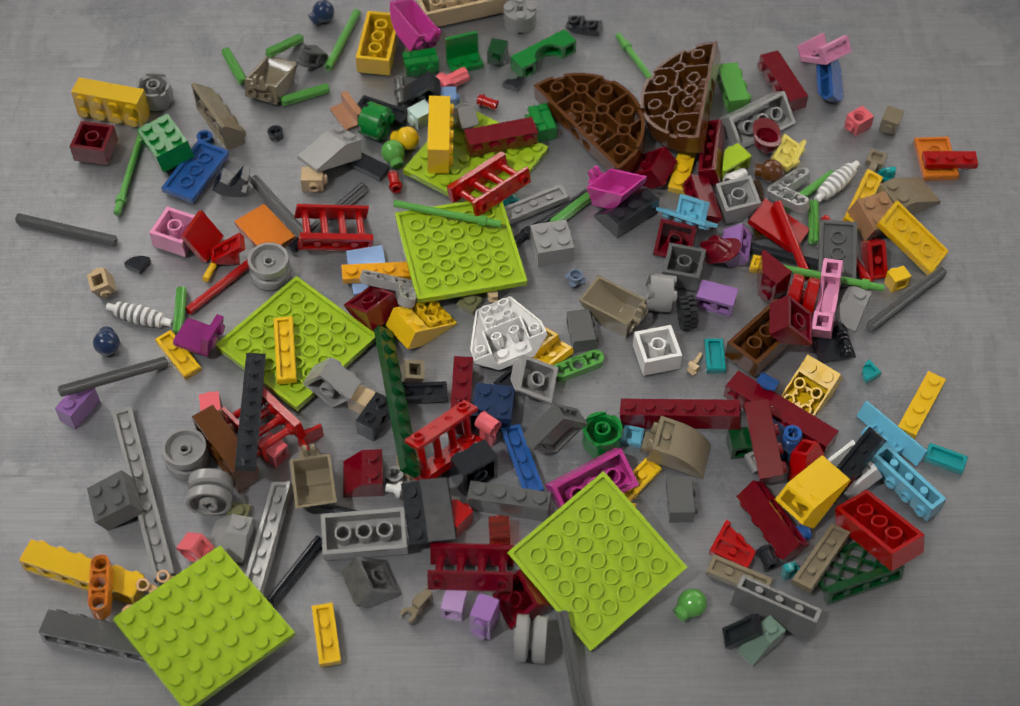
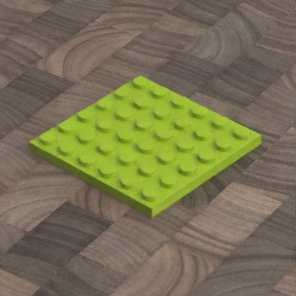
(462, 163)
(458, 256)
(319, 333)
(597, 560)
(203, 628)

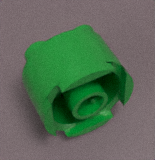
(375, 121)
(601, 433)

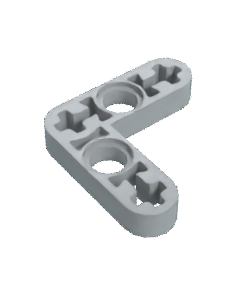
(785, 192)
(404, 289)

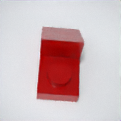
(228, 250)

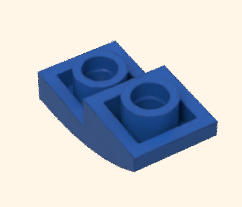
(768, 382)

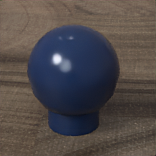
(322, 12)
(106, 341)

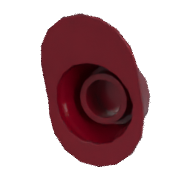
(766, 135)
(720, 249)

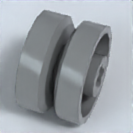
(269, 266)
(185, 452)
(209, 492)
(527, 638)

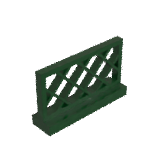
(862, 581)

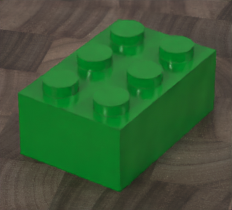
(165, 142)

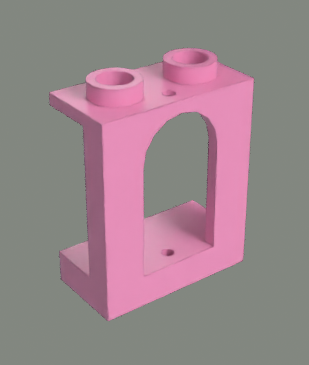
(827, 51)

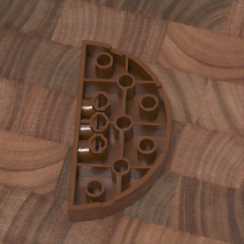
(680, 97)
(598, 115)

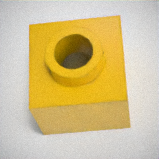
(897, 279)

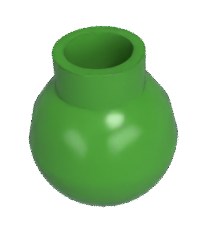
(393, 153)
(690, 604)

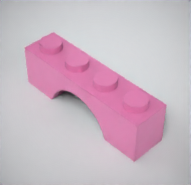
(828, 297)

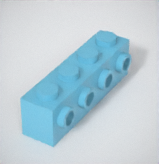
(908, 483)

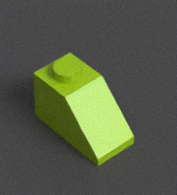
(734, 159)

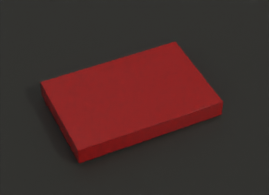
(768, 223)

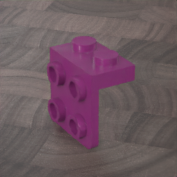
(199, 336)

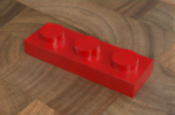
(949, 160)

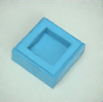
(632, 436)

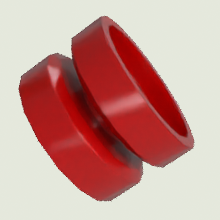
(804, 296)

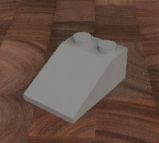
(331, 150)

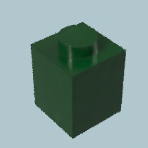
(497, 52)
(738, 442)

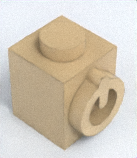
(312, 181)
(101, 282)

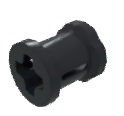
(767, 558)

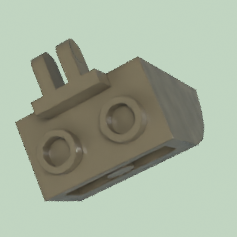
(270, 79)
(614, 306)
(676, 447)
(312, 478)

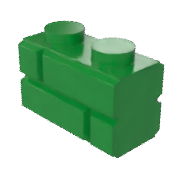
(420, 62)
(543, 121)

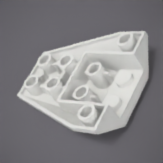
(505, 333)

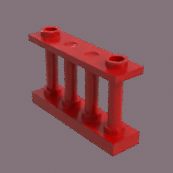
(482, 174)
(333, 241)
(282, 417)
(431, 433)

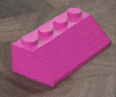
(612, 463)

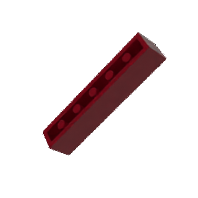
(692, 412)
(787, 413)

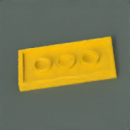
(912, 238)

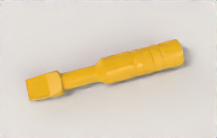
(208, 273)

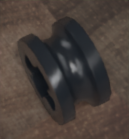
(271, 131)

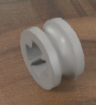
(394, 470)

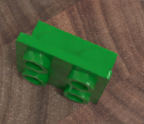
(463, 52)

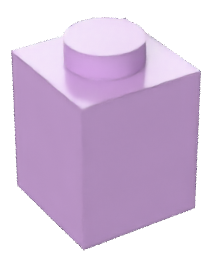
(454, 604)

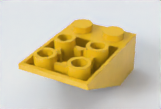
(419, 324)
(812, 385)
(813, 492)

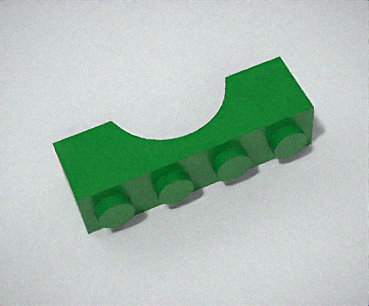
(558, 45)

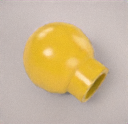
(407, 136)

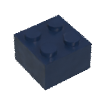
(496, 401)

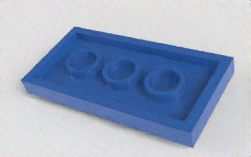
(195, 173)

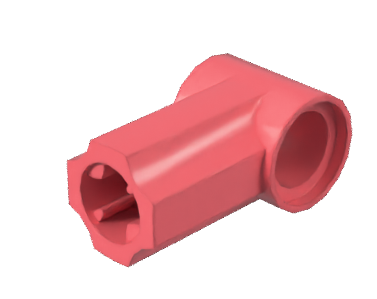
(454, 79)
(488, 427)

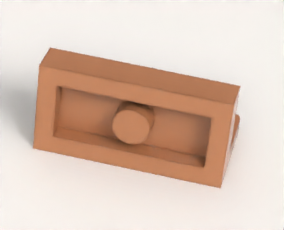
(346, 112)

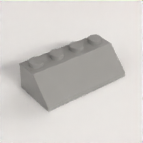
(740, 122)

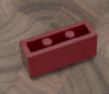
(701, 188)

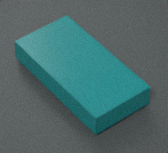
(714, 355)
(945, 459)

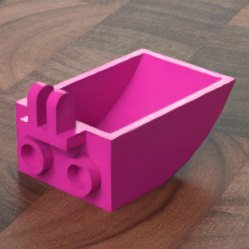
(413, 25)
(612, 187)

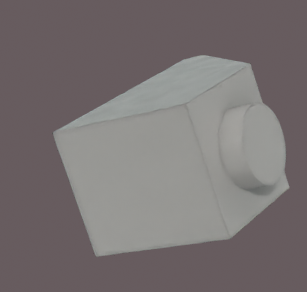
(465, 116)

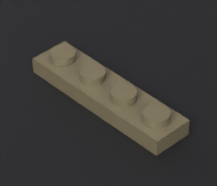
(821, 558)

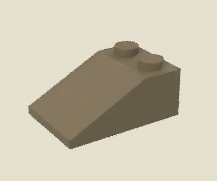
(911, 193)

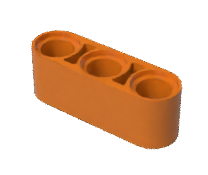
(102, 595)

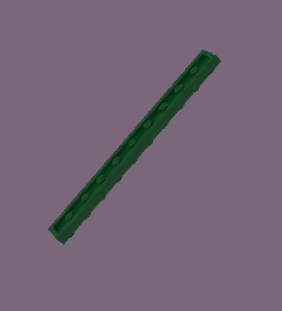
(396, 401)

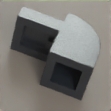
(232, 184)

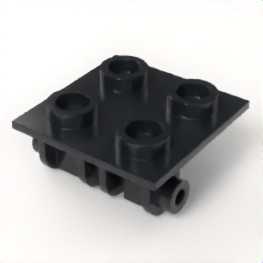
(837, 347)

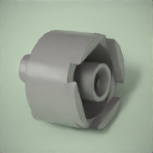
(519, 16)
(157, 90)
(660, 292)

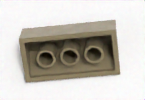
(218, 117)

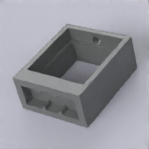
(554, 429)

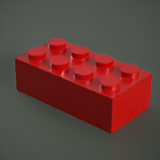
(880, 530)

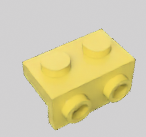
(789, 152)

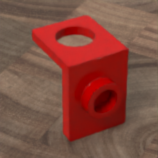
(312, 434)

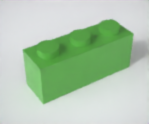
(732, 86)

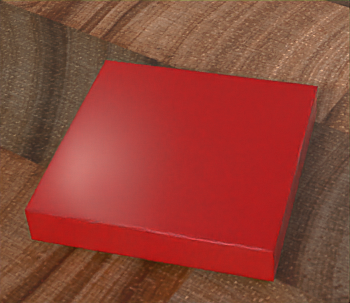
(201, 236)

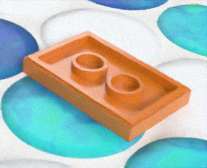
(934, 144)
(264, 227)

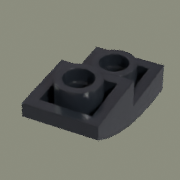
(581, 26)

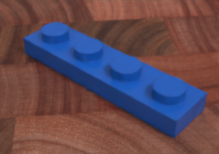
(521, 458)

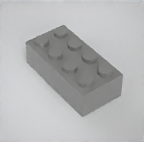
(364, 533)

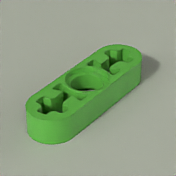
(583, 359)

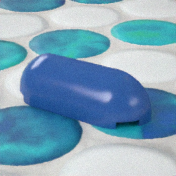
(830, 81)

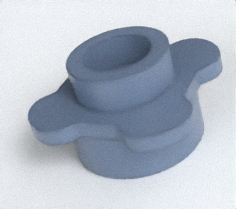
(575, 273)

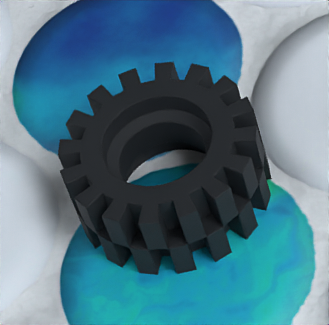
(687, 312)

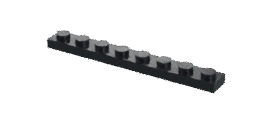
(250, 413)

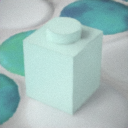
(418, 115)

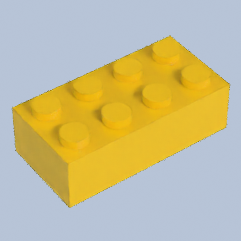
(377, 44)
(110, 102)
(440, 134)

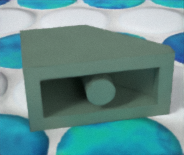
(760, 646)

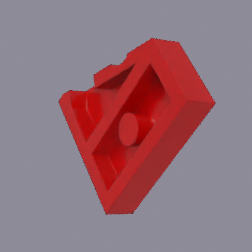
(732, 546)

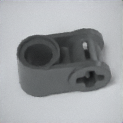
(311, 56)

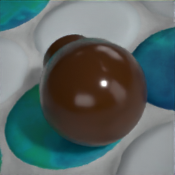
(769, 171)

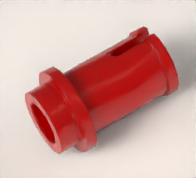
(487, 102)
(395, 185)

